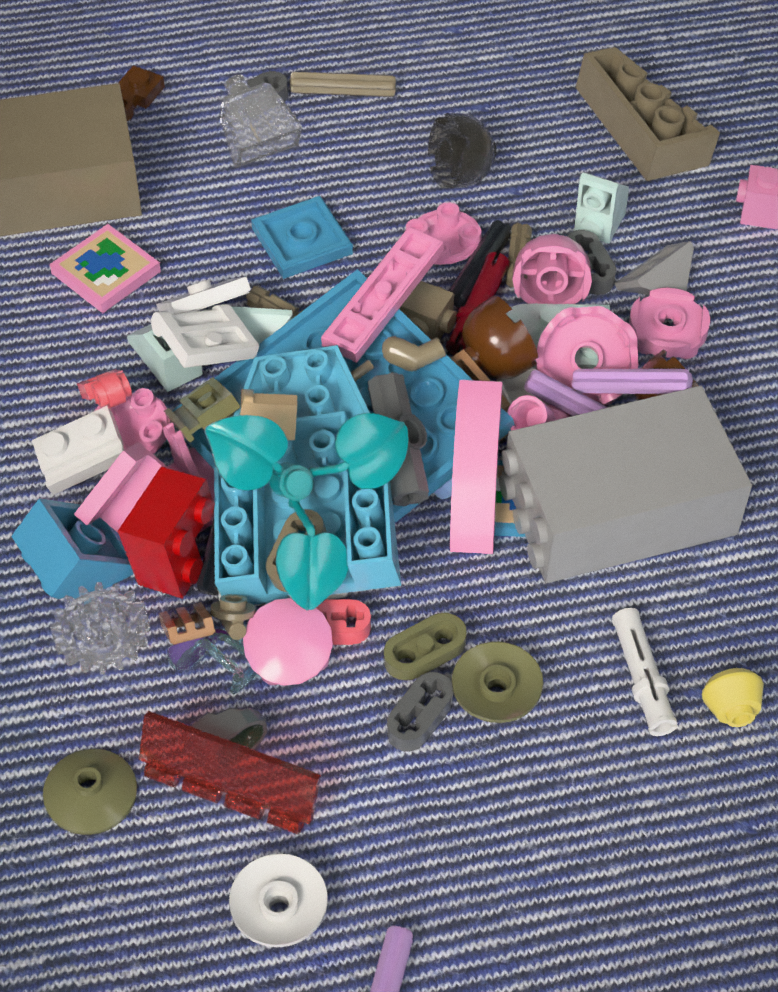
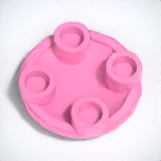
(455, 228)
(141, 420)
(287, 643)

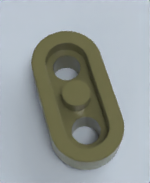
(422, 647)

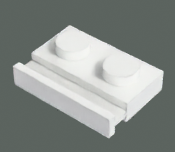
(79, 450)

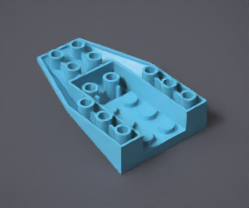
(252, 519)

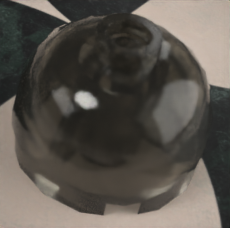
(461, 150)

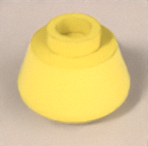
(734, 696)

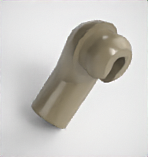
(410, 356)

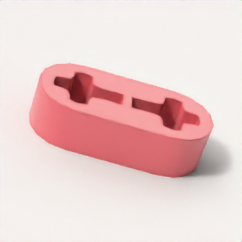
(336, 613)

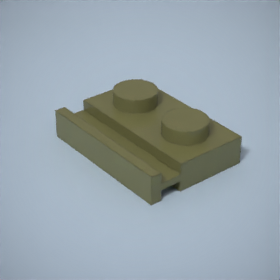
(202, 407)

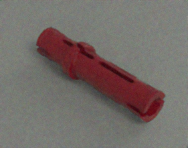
(484, 288)

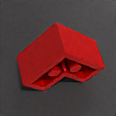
(163, 531)

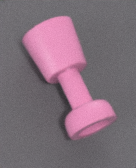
(531, 411)

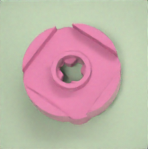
(679, 340)

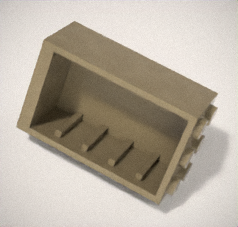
(65, 160)

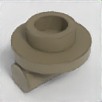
(231, 612)

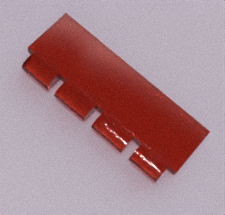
(220, 766)

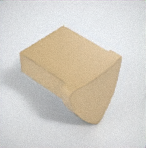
(275, 407)

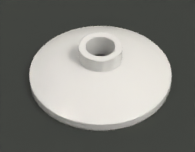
(276, 880)

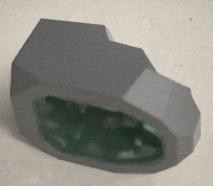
(236, 725)

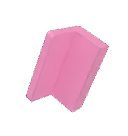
(120, 487)

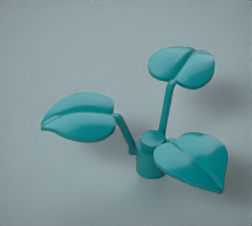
(247, 458)

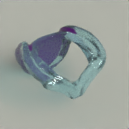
(189, 653)

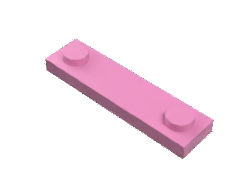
(383, 293)

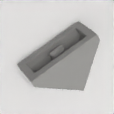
(664, 269)

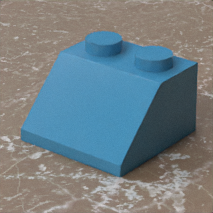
(68, 551)

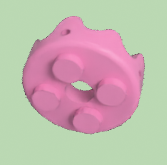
(586, 328)

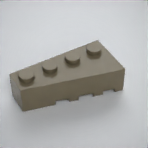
(642, 117)

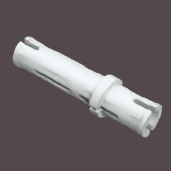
(648, 687)

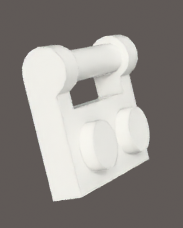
(205, 336)

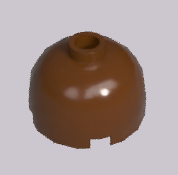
(497, 342)

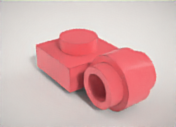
(107, 388)

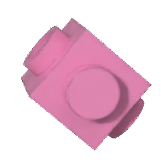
(759, 197)

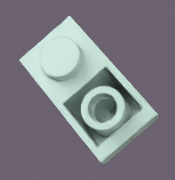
(600, 206)
(161, 359)

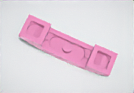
(475, 466)

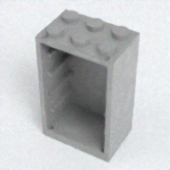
(623, 483)

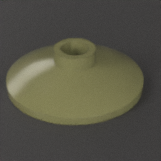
(497, 666)
(91, 808)

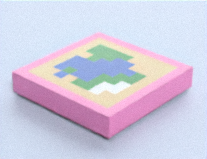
(105, 268)

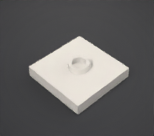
(205, 295)

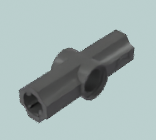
(391, 400)

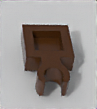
(140, 89)

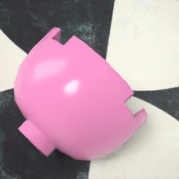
(555, 271)

